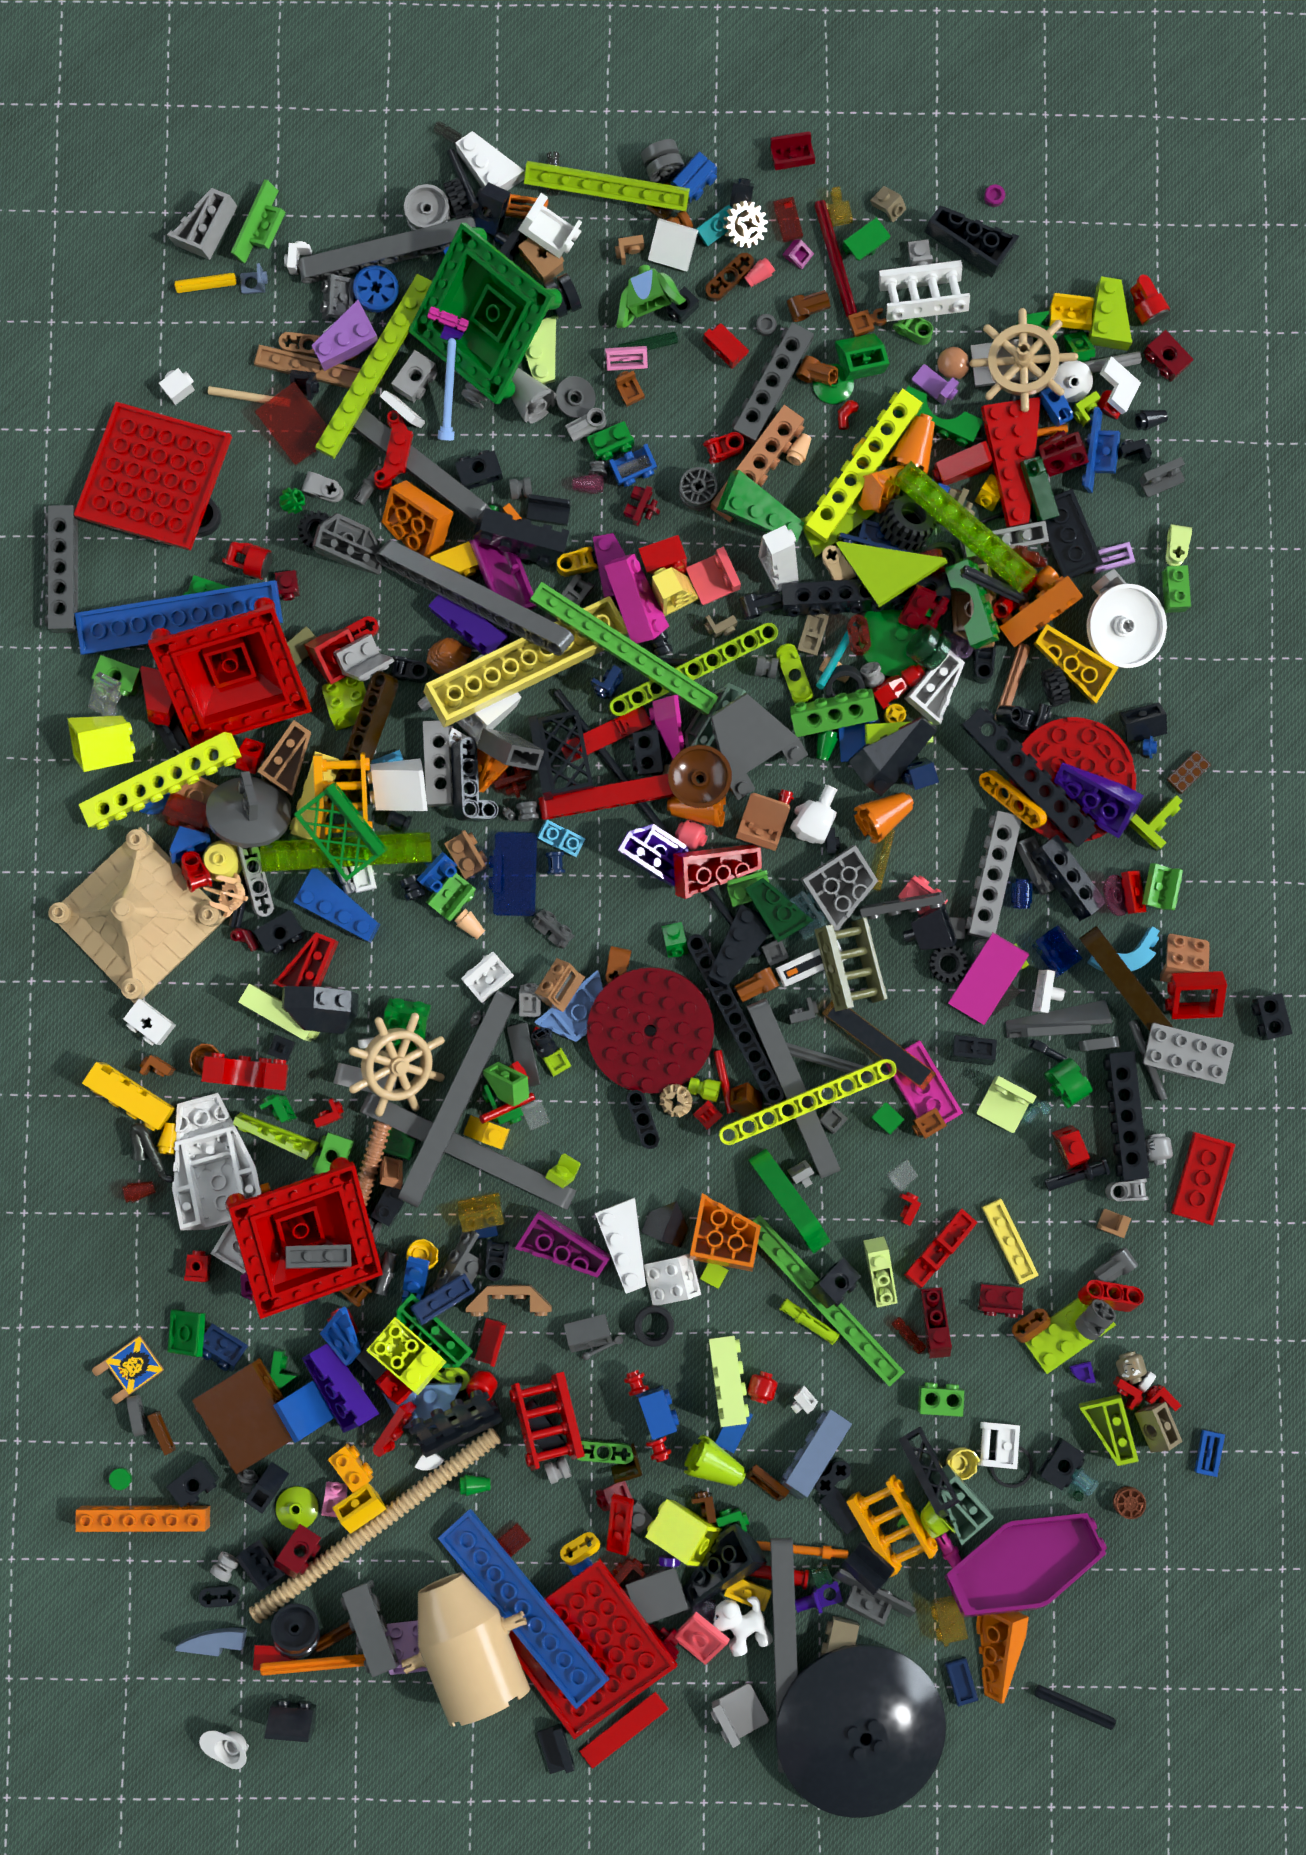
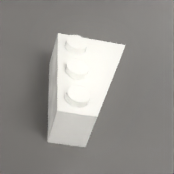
(935, 689)

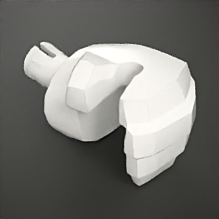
(815, 818)

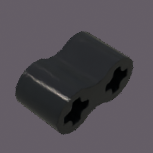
(832, 1476)

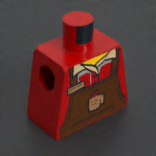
(1070, 1146)

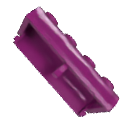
(503, 573)

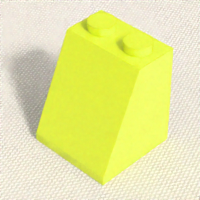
(101, 741)
(682, 1533)

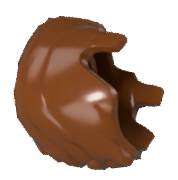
(447, 655)

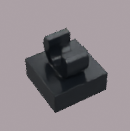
(281, 1048)

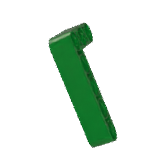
(790, 1200)

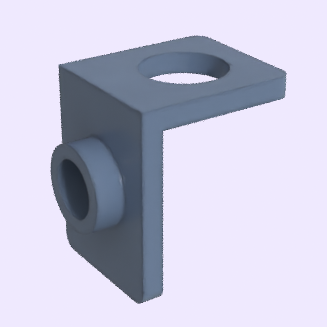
(260, 276)

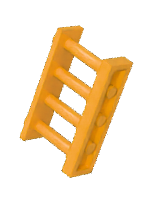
(322, 765)
(881, 1542)

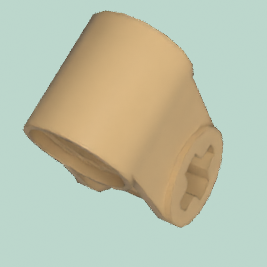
(839, 568)

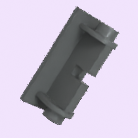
(547, 921)

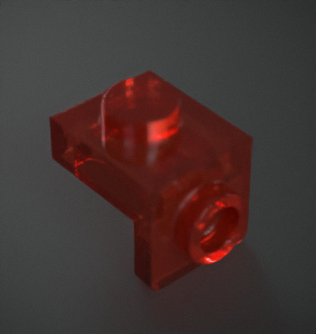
(621, 1570)

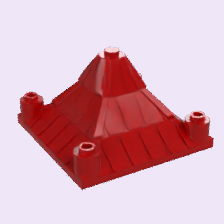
(230, 674)
(305, 1213)

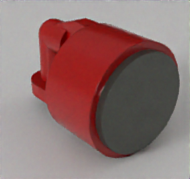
(1155, 305)
(256, 562)

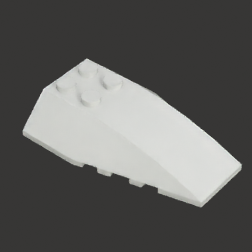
(209, 1164)

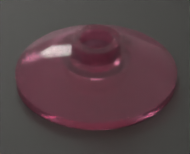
(1114, 895)

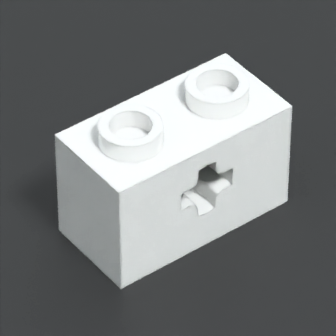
(143, 1011)

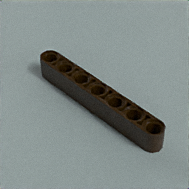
(368, 727)
(1123, 978)

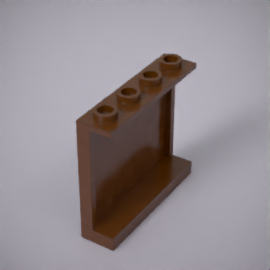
(243, 1416)

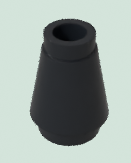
(1150, 418)

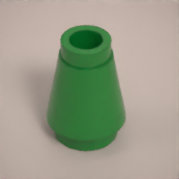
(826, 744)
(473, 1484)

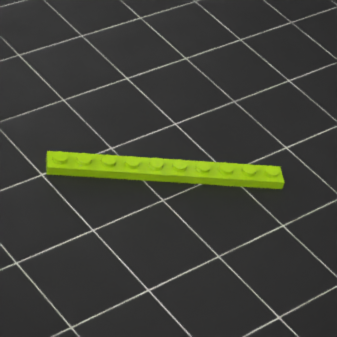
(373, 369)

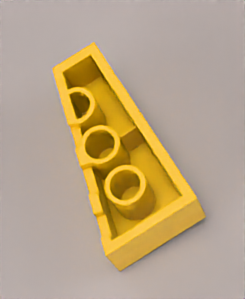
(1079, 665)

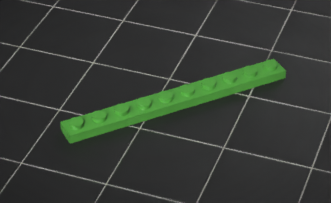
(623, 648)
(837, 1316)

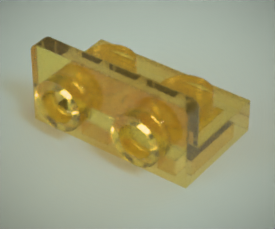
(480, 1212)
(949, 1620)

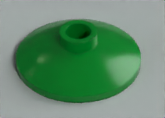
(835, 393)

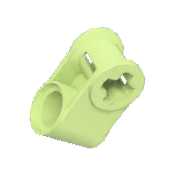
(1177, 541)

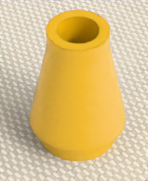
(167, 1139)

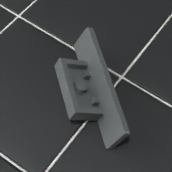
(460, 1262)
(872, 1607)

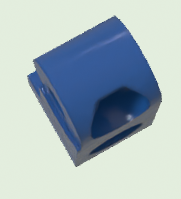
(1056, 407)

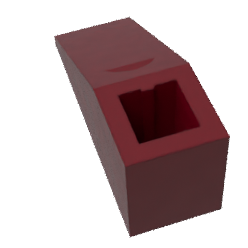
(936, 1323)

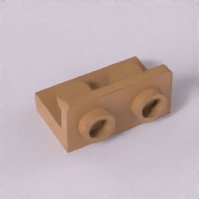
(466, 855)

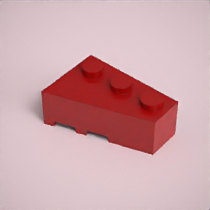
(665, 554)
(310, 964)

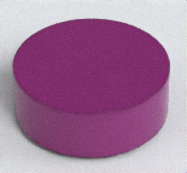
(994, 195)

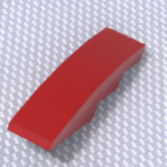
(940, 1248)

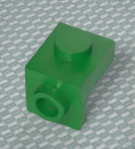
(675, 940)
(729, 1516)

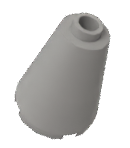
(531, 397)

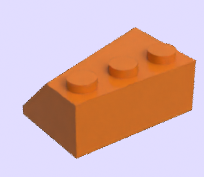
(416, 519)
(724, 1236)

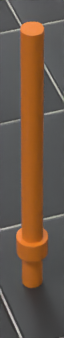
(824, 1551)

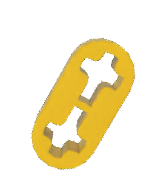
(580, 1548)

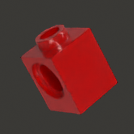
(252, 755)

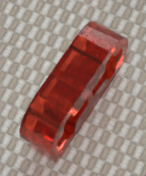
(854, 634)

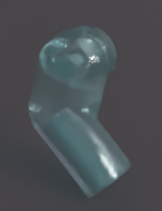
(1035, 1109)

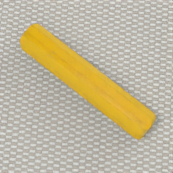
(205, 282)

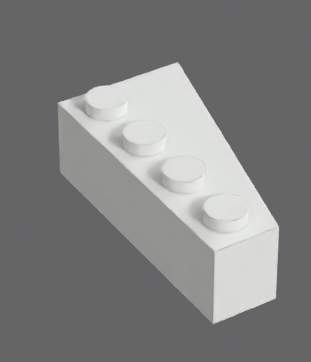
(779, 557)
(622, 1237)

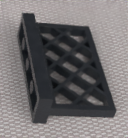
(545, 769)

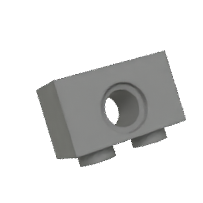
(415, 365)

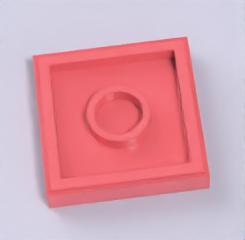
(701, 1638)

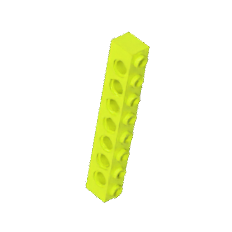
(910, 407)
(94, 807)

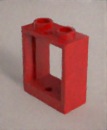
(1196, 981)

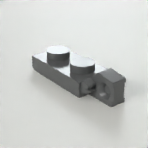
(1036, 874)

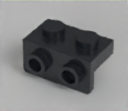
(258, 1564)

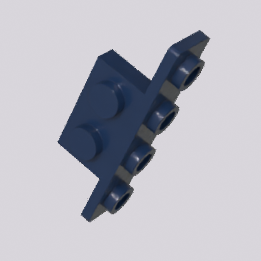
(870, 536)

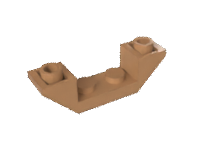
(537, 1302)

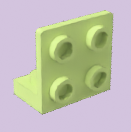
(1005, 1104)

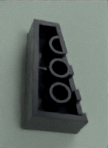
(971, 239)

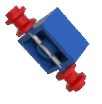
(657, 1412)

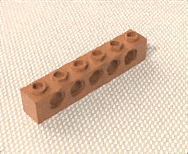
(785, 419)

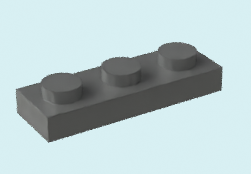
(317, 1256)

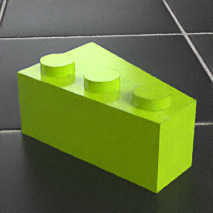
(1112, 1426)

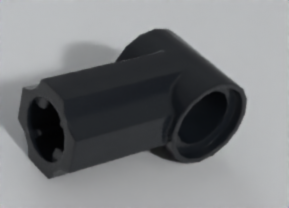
(754, 606)

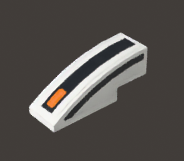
(801, 967)

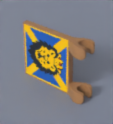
(131, 1366)

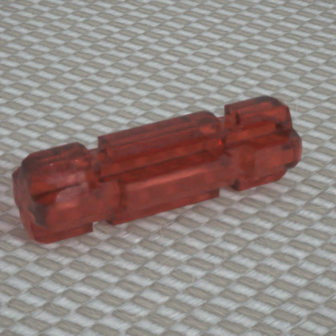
(910, 1337)

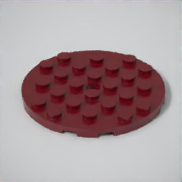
(643, 999)

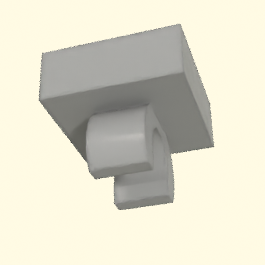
(801, 1173)

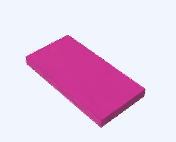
(988, 978)
(934, 1095)

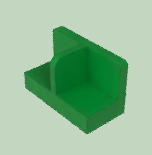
(866, 240)

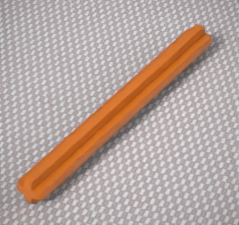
(312, 1664)

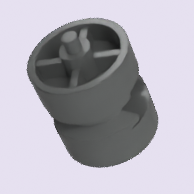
(1095, 1319)

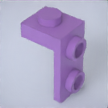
(935, 384)

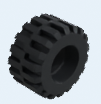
(906, 523)

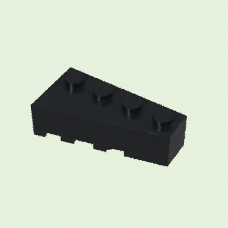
(521, 537)

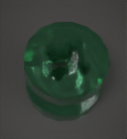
(821, 1576)

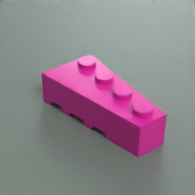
(635, 599)

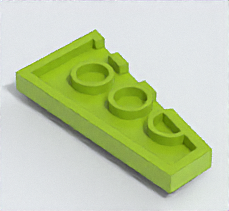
(849, 522)
(281, 1137)

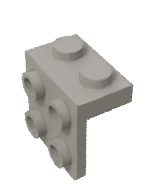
(738, 1713)

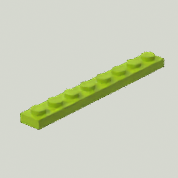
(606, 186)

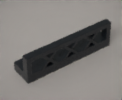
(924, 1472)

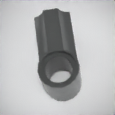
(1119, 1264)

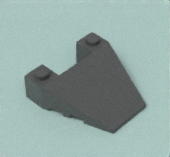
(749, 737)

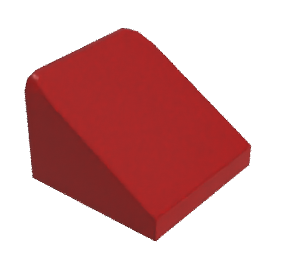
(1105, 407)

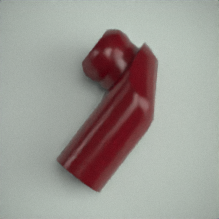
(246, 936)

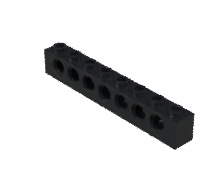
(853, 590)
(972, 727)

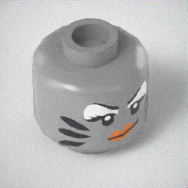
(1158, 1149)

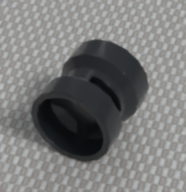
(660, 645)
(412, 888)
(543, 1040)

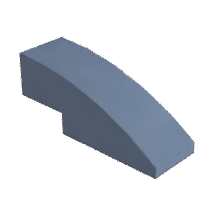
(214, 1641)

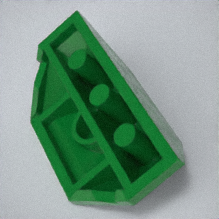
(435, 1335)

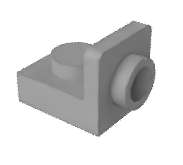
(919, 253)
(528, 1001)

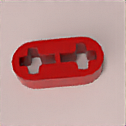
(360, 624)

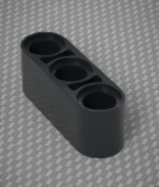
(650, 1127)
(541, 1423)

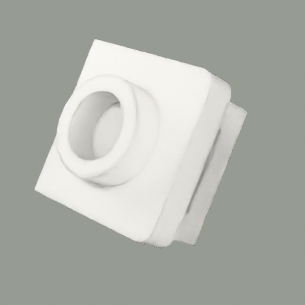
(294, 252)

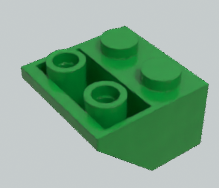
(862, 356)

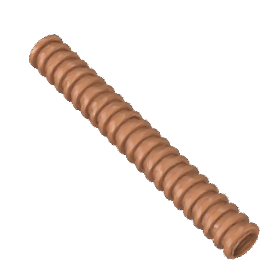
(372, 1158)

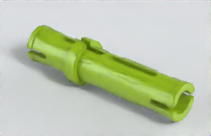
(806, 1319)

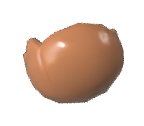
(953, 363)

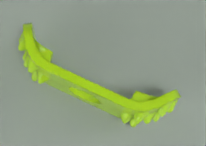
(790, 660)

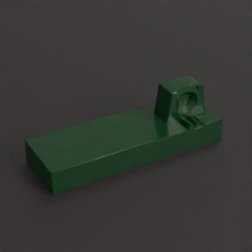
(1039, 489)

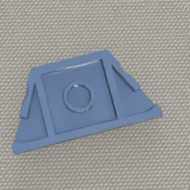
(574, 1019)
(430, 1398)

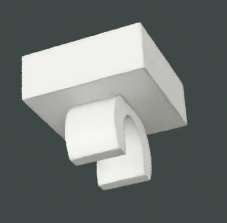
(804, 1400)

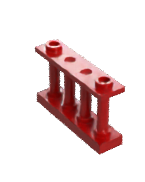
(567, 1426)

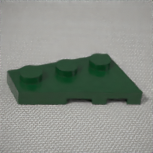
(776, 910)

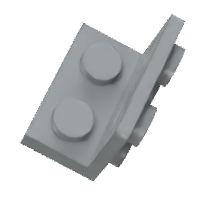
(362, 658)

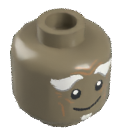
(1131, 1367)

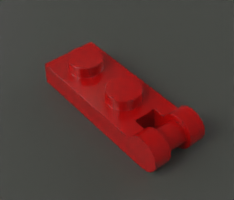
(394, 1429)

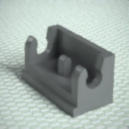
(588, 1333)

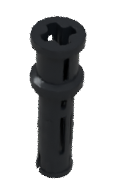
(1087, 1172)

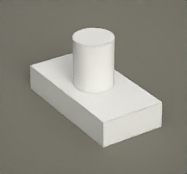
(1045, 991)

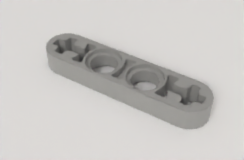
(250, 878)

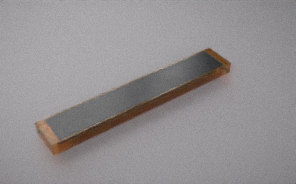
(880, 1045)

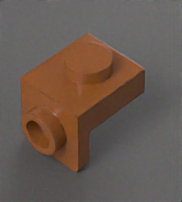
(629, 388)

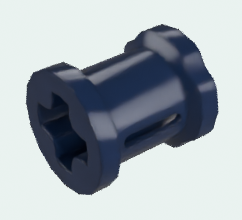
(555, 863)

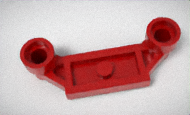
(397, 451)

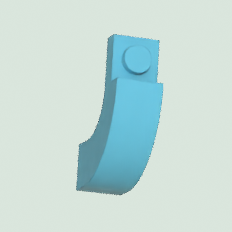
(1140, 955)

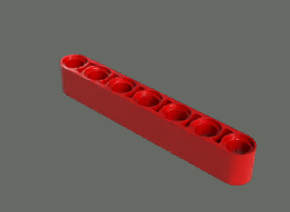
(606, 797)

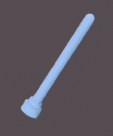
(446, 431)

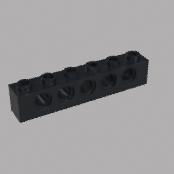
(1137, 1146)

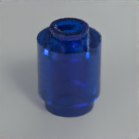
(1021, 894)

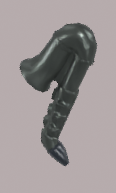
(144, 1149)

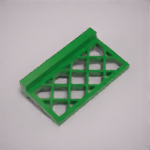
(352, 817)

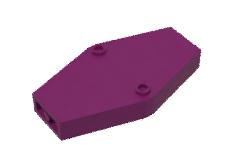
(1025, 1565)

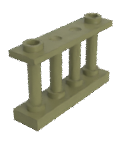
(834, 967)

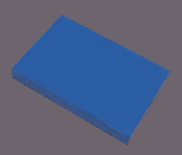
(303, 1411)

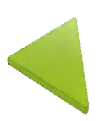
(888, 571)

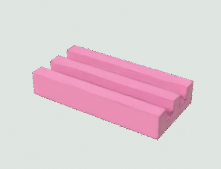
(639, 352)

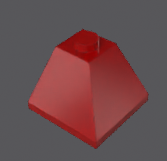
(322, 654)

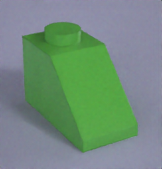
(507, 1083)

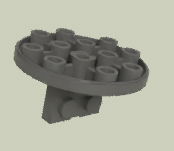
(248, 811)

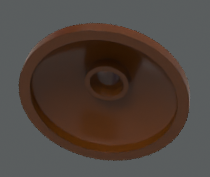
(703, 762)

